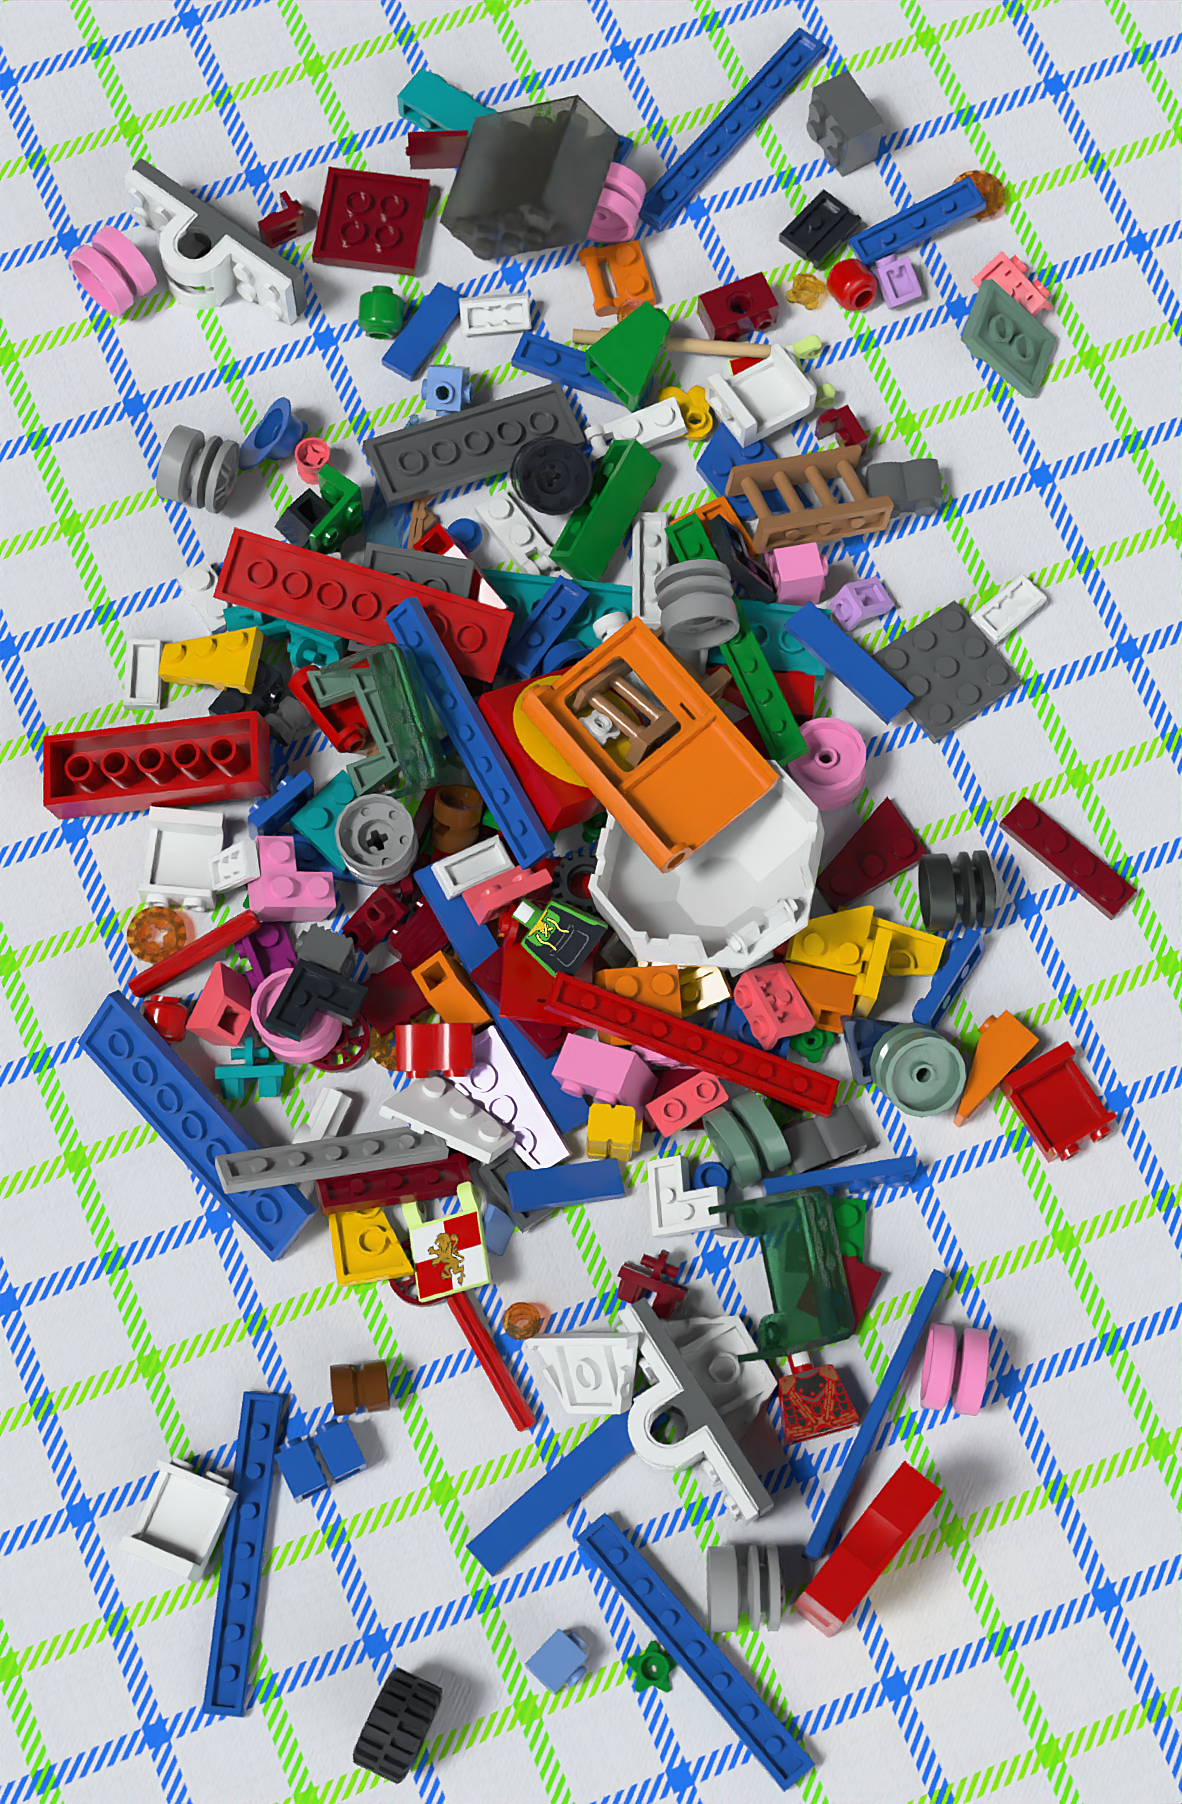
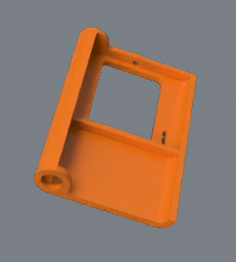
(683, 788)

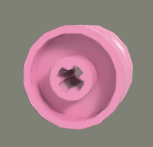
(617, 206)
(112, 270)
(834, 768)
(316, 1042)
(961, 1369)

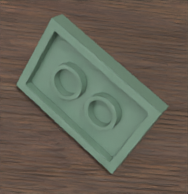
(1008, 338)

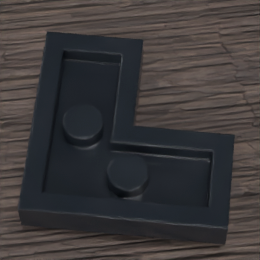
(733, 553)
(310, 991)

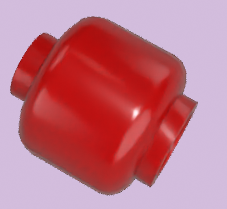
(852, 284)
(166, 1017)

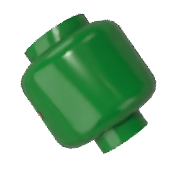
(380, 312)

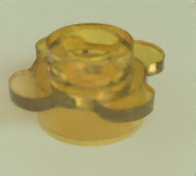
(809, 283)

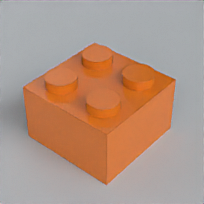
(648, 985)

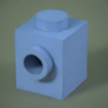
(559, 1661)

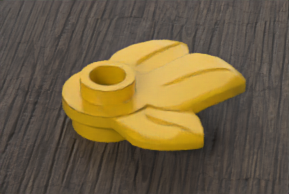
(692, 407)

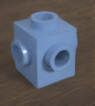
(456, 380)

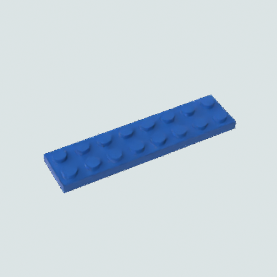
(189, 1120)

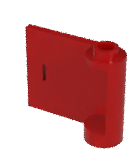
(340, 722)
(526, 980)

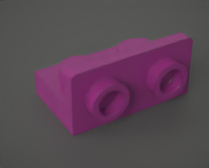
(267, 952)

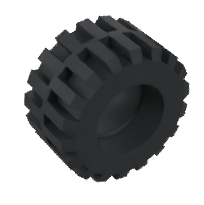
(397, 1725)

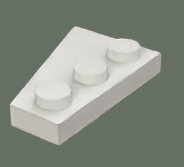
(444, 1111)

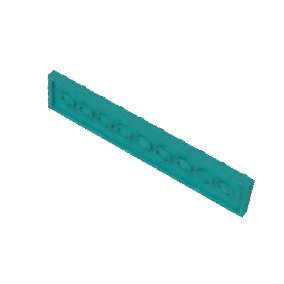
(781, 650)

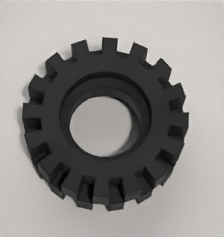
(566, 873)

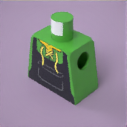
(559, 934)

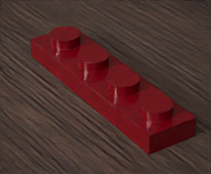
(1067, 858)
(392, 1185)

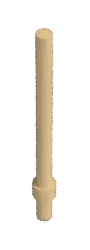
(689, 344)

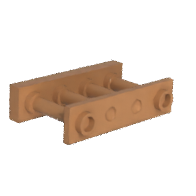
(816, 524)
(663, 724)

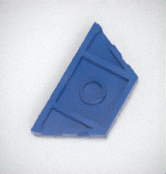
(725, 453)

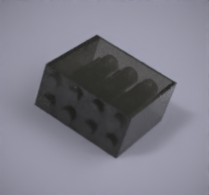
(530, 178)

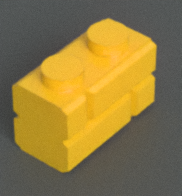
(612, 1132)

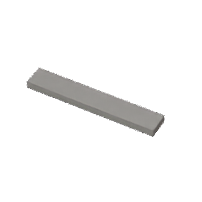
(327, 1158)

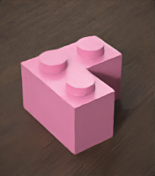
(797, 573)
(283, 891)
(604, 1072)

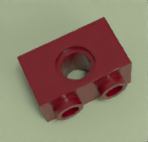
(747, 294)

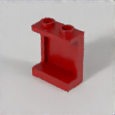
(1057, 1104)

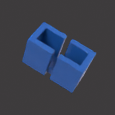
(302, 1469)

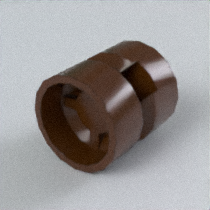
(456, 818)
(360, 1387)

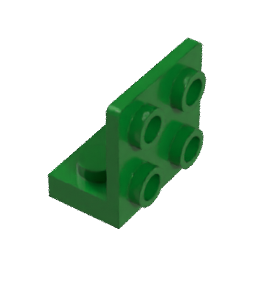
(345, 514)

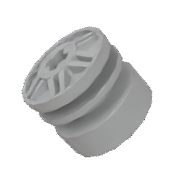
(197, 469)
(696, 604)
(374, 819)
(744, 1588)

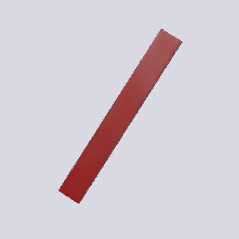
(691, 1044)

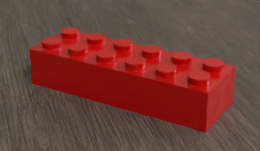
(156, 765)

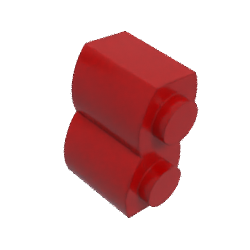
(435, 1048)

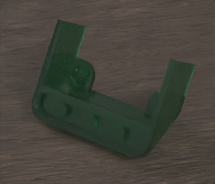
(406, 714)
(801, 1271)

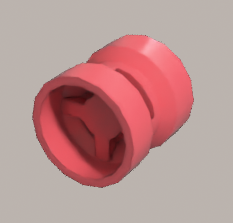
(311, 452)

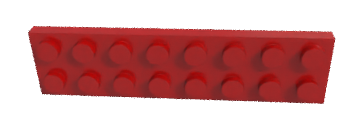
(355, 600)

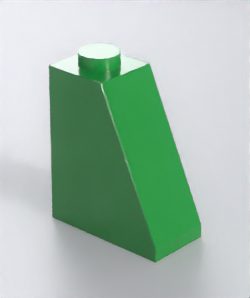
(630, 354)

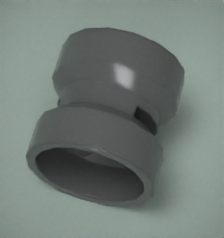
(288, 719)

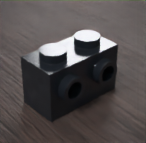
(266, 693)

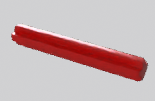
(194, 953)
(491, 1361)

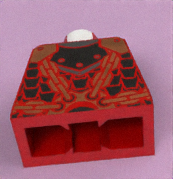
(813, 1401)

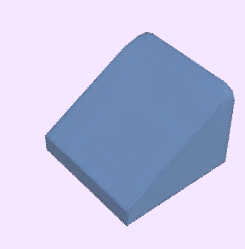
(497, 1230)

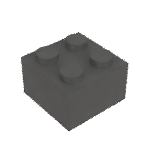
(844, 123)

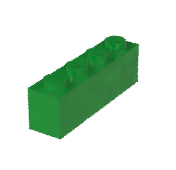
(605, 514)

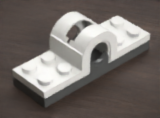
(210, 250)
(706, 1436)

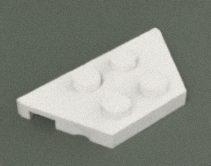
(711, 1353)
(590, 1369)

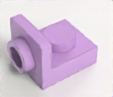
(896, 280)
(860, 601)

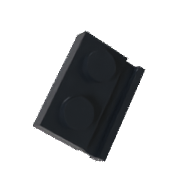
(820, 229)

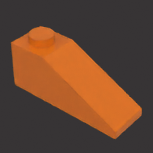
(997, 1054)

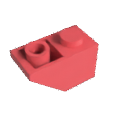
(222, 1008)

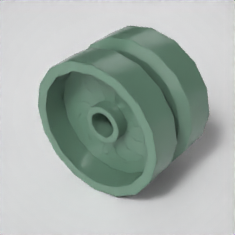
(917, 1070)
(746, 1139)

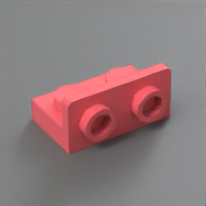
(1010, 276)
(510, 887)
(772, 1004)
(685, 1104)

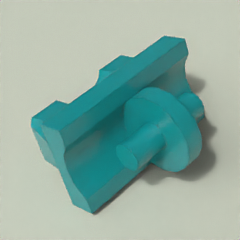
(242, 618)
(314, 646)
(233, 1075)

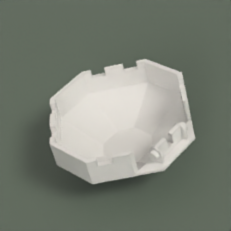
(728, 898)

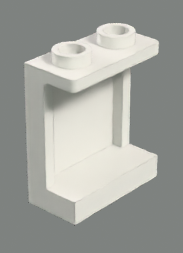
(762, 397)
(178, 858)
(181, 1520)

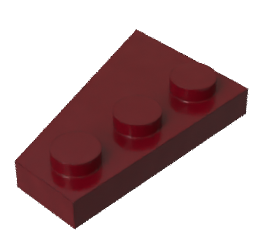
(871, 858)

